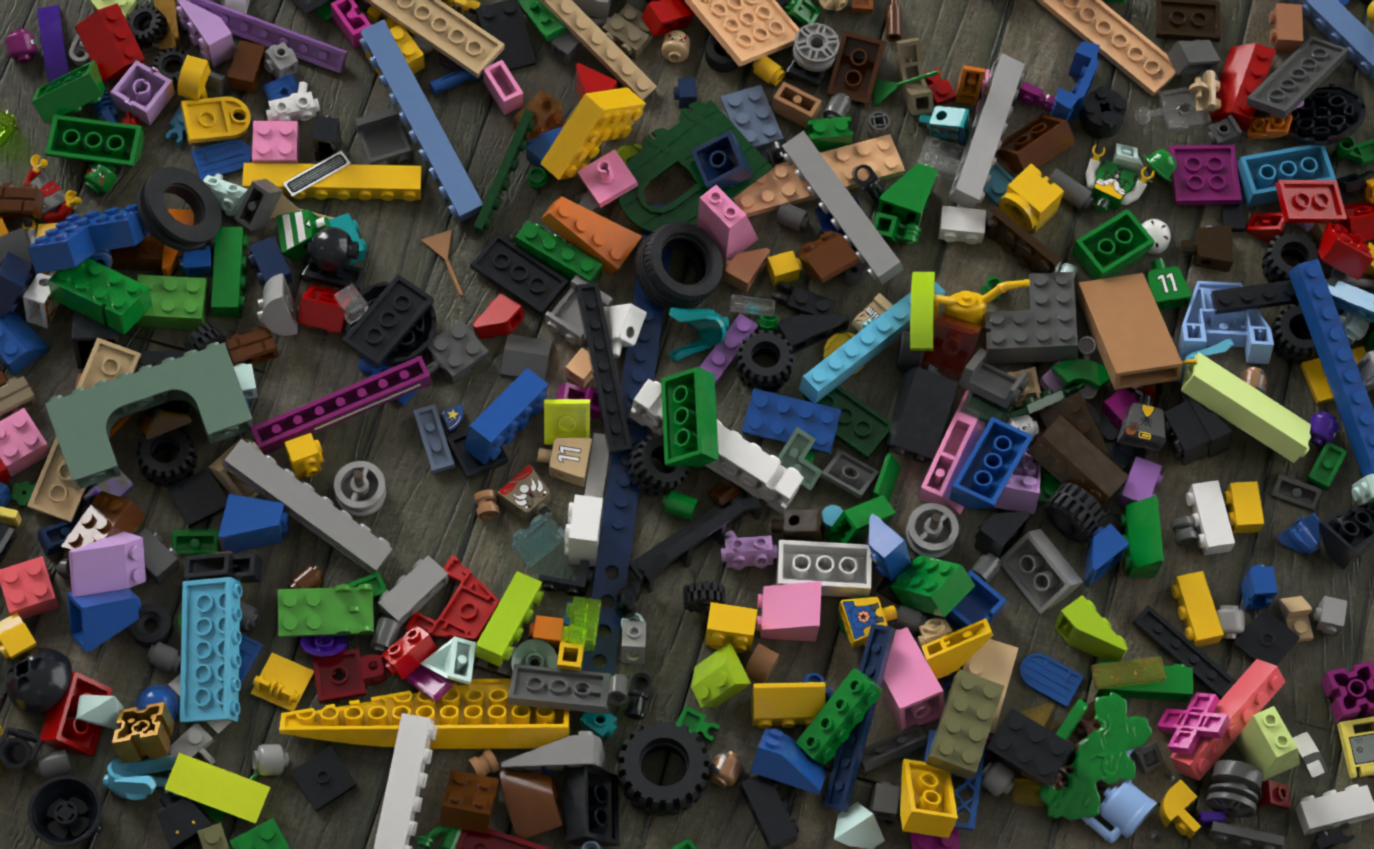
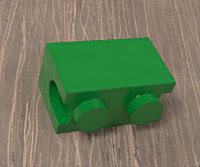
(829, 132)

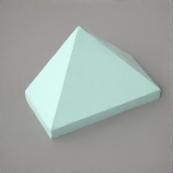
(99, 710)

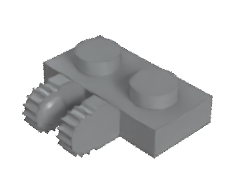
(193, 743)

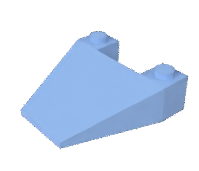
(1204, 328)

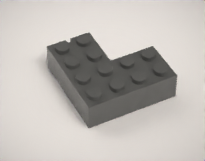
(1036, 334)

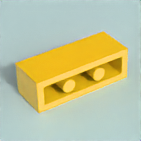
(1197, 609)

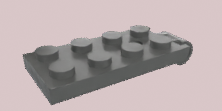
(561, 687)

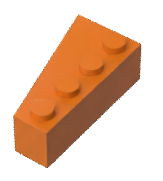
(591, 233)

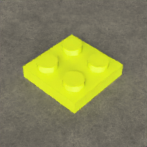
(566, 419)

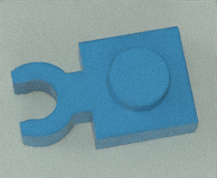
(178, 128)

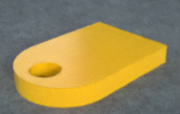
(213, 119)

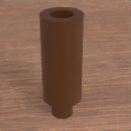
(893, 21)

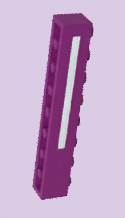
(342, 405)

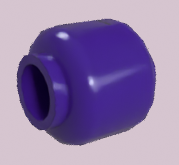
(1323, 428)

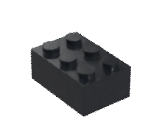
(1030, 749)

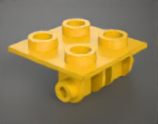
(282, 682)

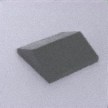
(525, 353)
(850, 474)

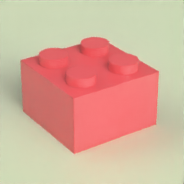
(28, 588)

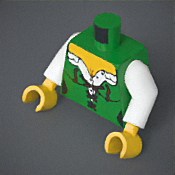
(1113, 184)

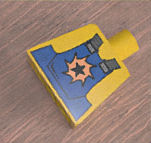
(860, 614)

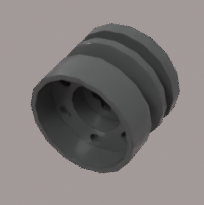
(1234, 788)

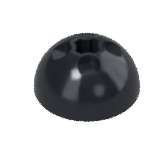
(38, 680)
(62, 799)

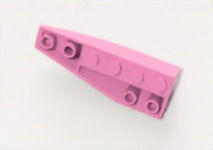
(950, 458)

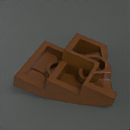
(530, 802)

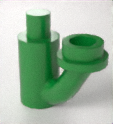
(449, 841)

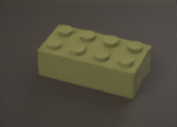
(965, 724)

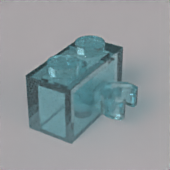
(537, 539)

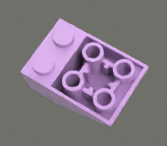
(206, 31)
(1023, 487)

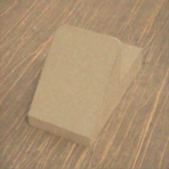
(1296, 616)

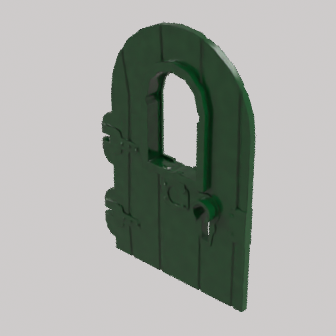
(674, 148)

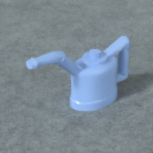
(1124, 809)

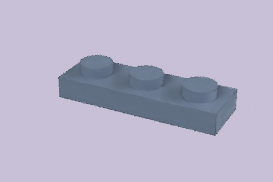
(433, 439)

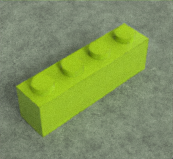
(509, 618)

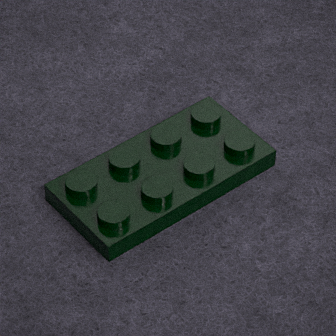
(859, 424)

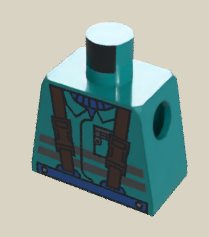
(948, 124)

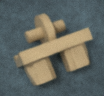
(1205, 92)

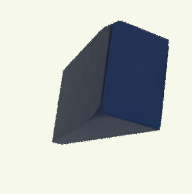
(54, 536)

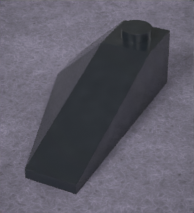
(1348, 534)

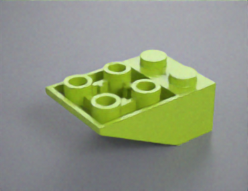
(1089, 632)

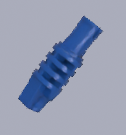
(105, 109)

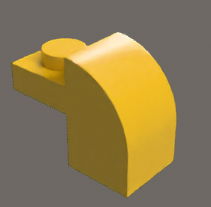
(193, 78)
(570, 655)
(1174, 808)

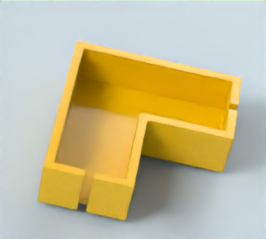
(596, 119)

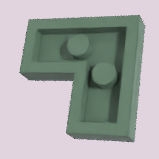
(794, 454)

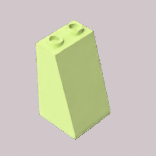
(1268, 744)

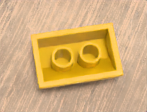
(786, 703)

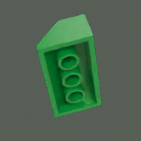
(95, 141)
(689, 418)

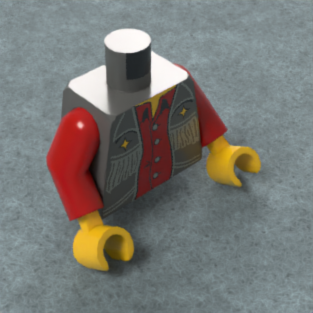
(56, 203)

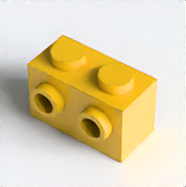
(304, 456)

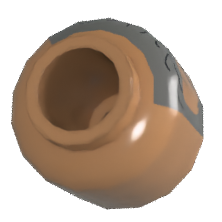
(1256, 378)
(725, 769)

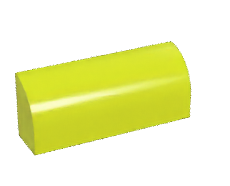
(217, 788)

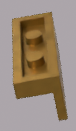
(172, 37)

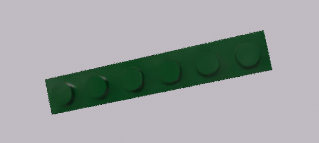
(502, 181)

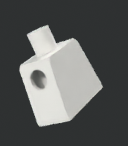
(623, 325)

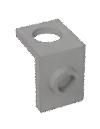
(633, 641)

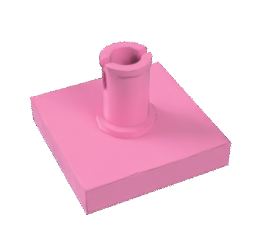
(607, 178)

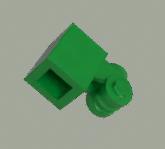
(893, 230)

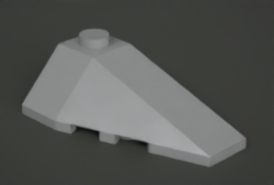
(570, 751)

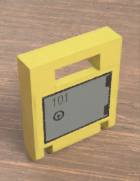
(1358, 747)

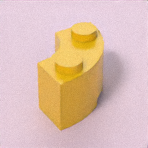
(15, 637)

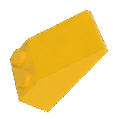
(927, 799)

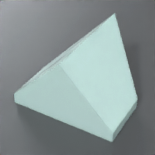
(1128, 158)
(453, 660)
(858, 828)

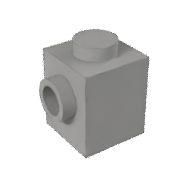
(1330, 615)

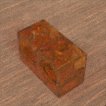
(543, 119)

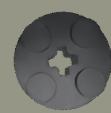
(1103, 113)

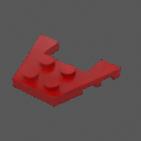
(466, 611)

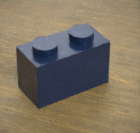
(268, 260)

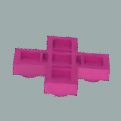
(1193, 723)

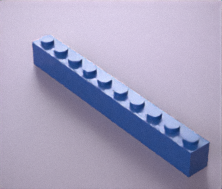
(1336, 360)

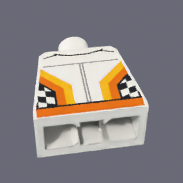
(38, 301)

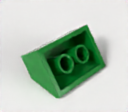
(69, 92)
(1143, 533)

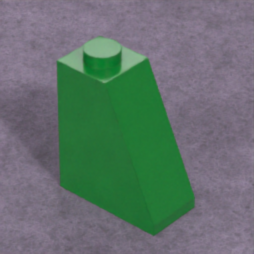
(854, 522)

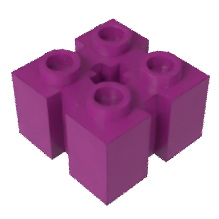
(1342, 688)

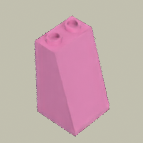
(725, 223)
(911, 684)

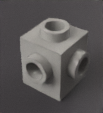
(280, 60)

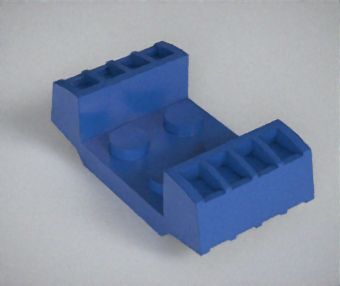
(1084, 66)

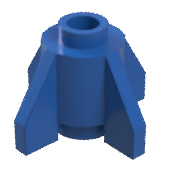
(1302, 535)

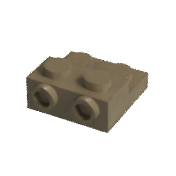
(629, 31)

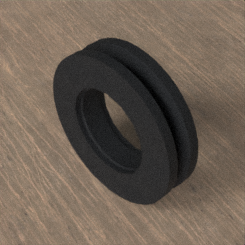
(163, 224)

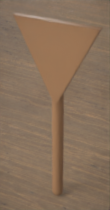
(440, 245)

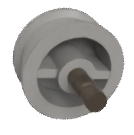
(360, 488)
(932, 530)

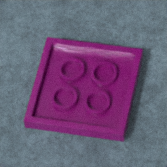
(1205, 175)

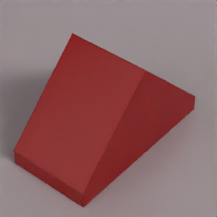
(1265, 226)

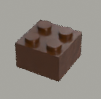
(469, 801)

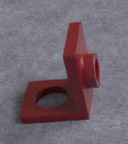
(1274, 794)

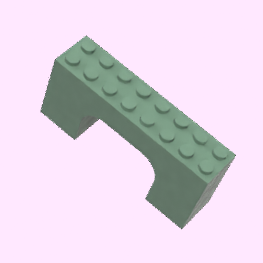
(199, 378)

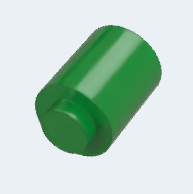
(679, 505)

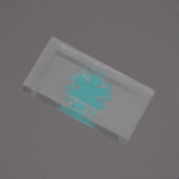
(752, 305)

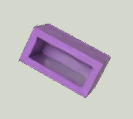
(1141, 481)

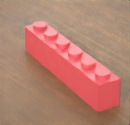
(1240, 703)

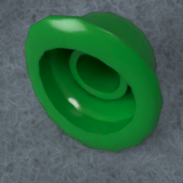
(1162, 163)

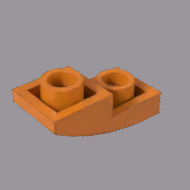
(1269, 127)

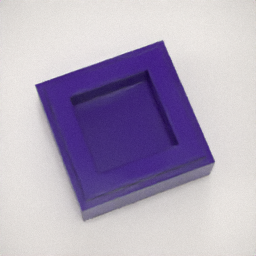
(1206, 818)

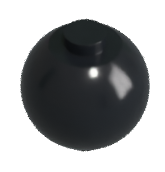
(332, 249)

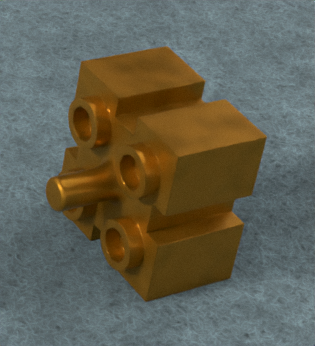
(143, 732)

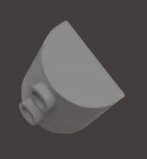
(278, 307)

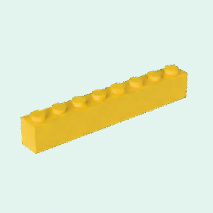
(352, 181)

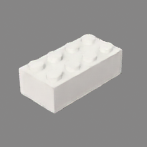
(839, 566)

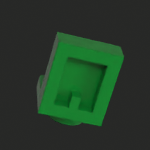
(803, 11)

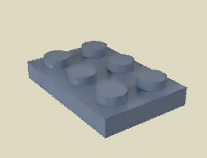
(752, 116)

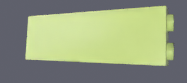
(1247, 408)

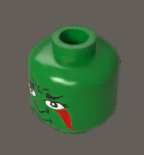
(100, 177)

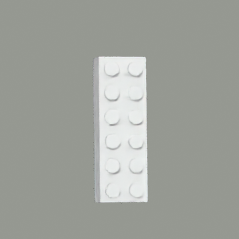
(405, 782)

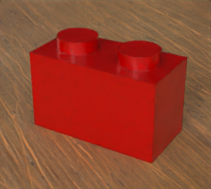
(667, 16)

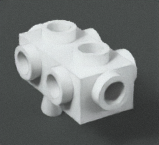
(295, 107)

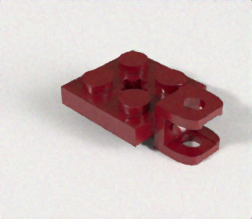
(358, 672)

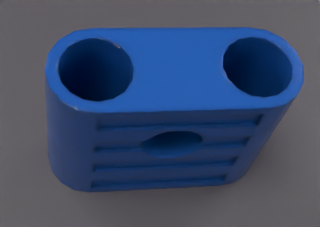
(280, 87)

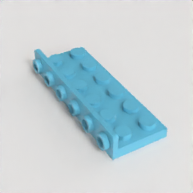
(210, 650)

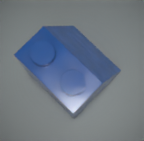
(252, 523)
(101, 616)

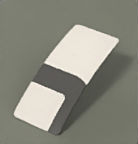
(1310, 754)

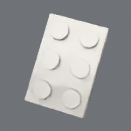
(583, 529)

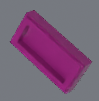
(429, 683)

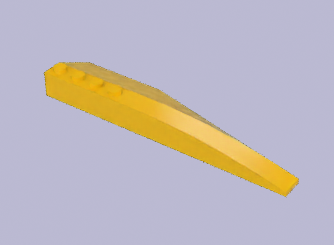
(466, 718)

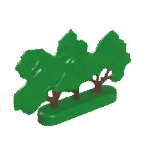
(1098, 756)

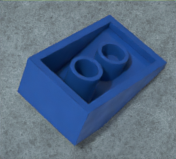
(786, 762)

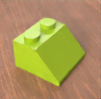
(719, 678)

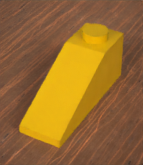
(955, 649)

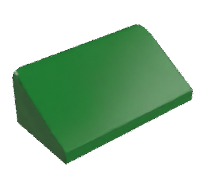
(887, 478)
(195, 541)

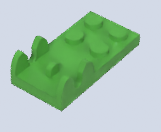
(326, 611)

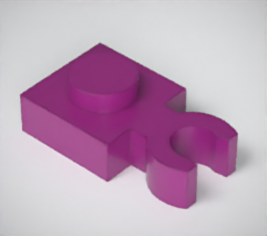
(1034, 96)

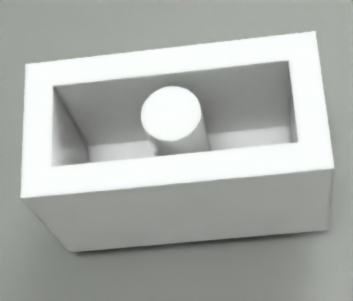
(962, 224)

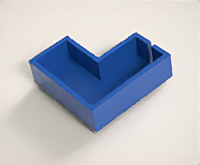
(84, 235)

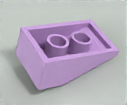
(107, 565)

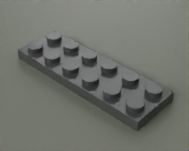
(1297, 77)

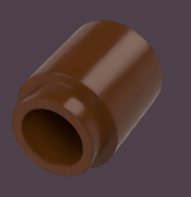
(306, 578)

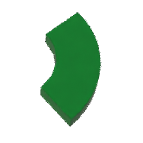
(1081, 371)

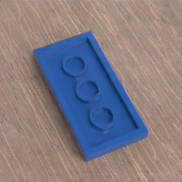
(778, 416)

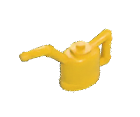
(972, 305)

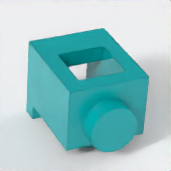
(606, 729)

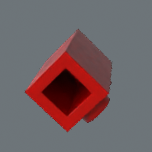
(408, 652)

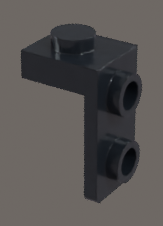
(570, 587)

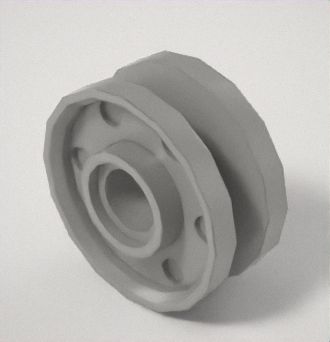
(815, 58)

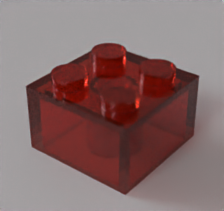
(953, 342)

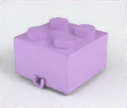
(143, 92)

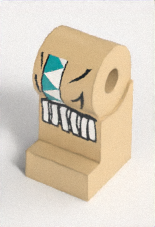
(871, 312)

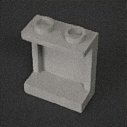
(566, 315)

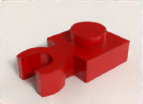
(941, 89)

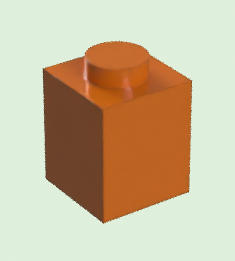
(547, 629)

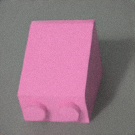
(790, 611)

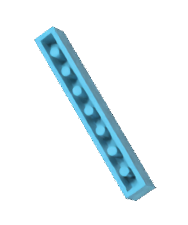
(859, 350)

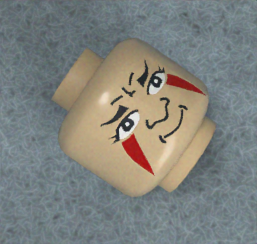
(676, 45)

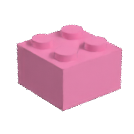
(275, 142)
(21, 442)

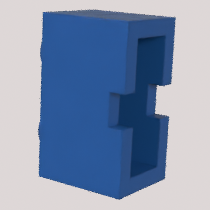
(1258, 587)

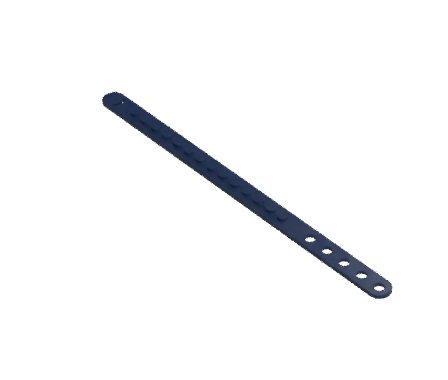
(621, 494)

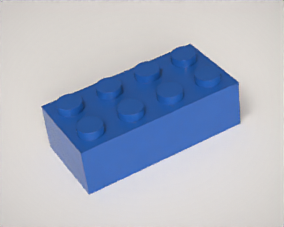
(506, 416)

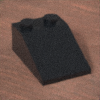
(507, 24)

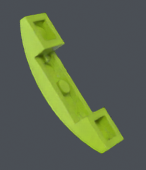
(922, 311)

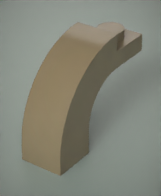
(909, 65)

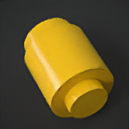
(768, 70)

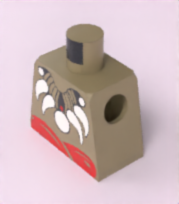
(526, 495)

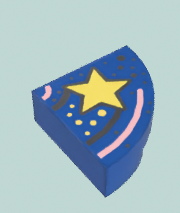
(453, 417)

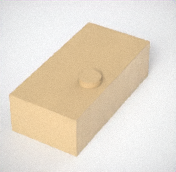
(995, 663)

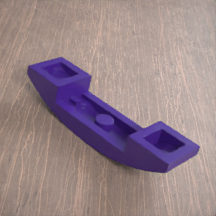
(52, 42)

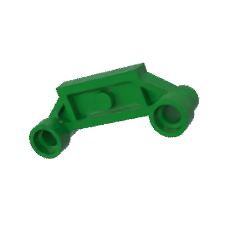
(1359, 152)

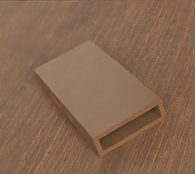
(1129, 331)

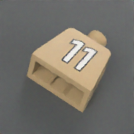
(568, 459)

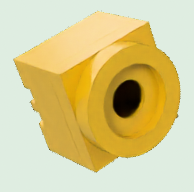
(1031, 199)

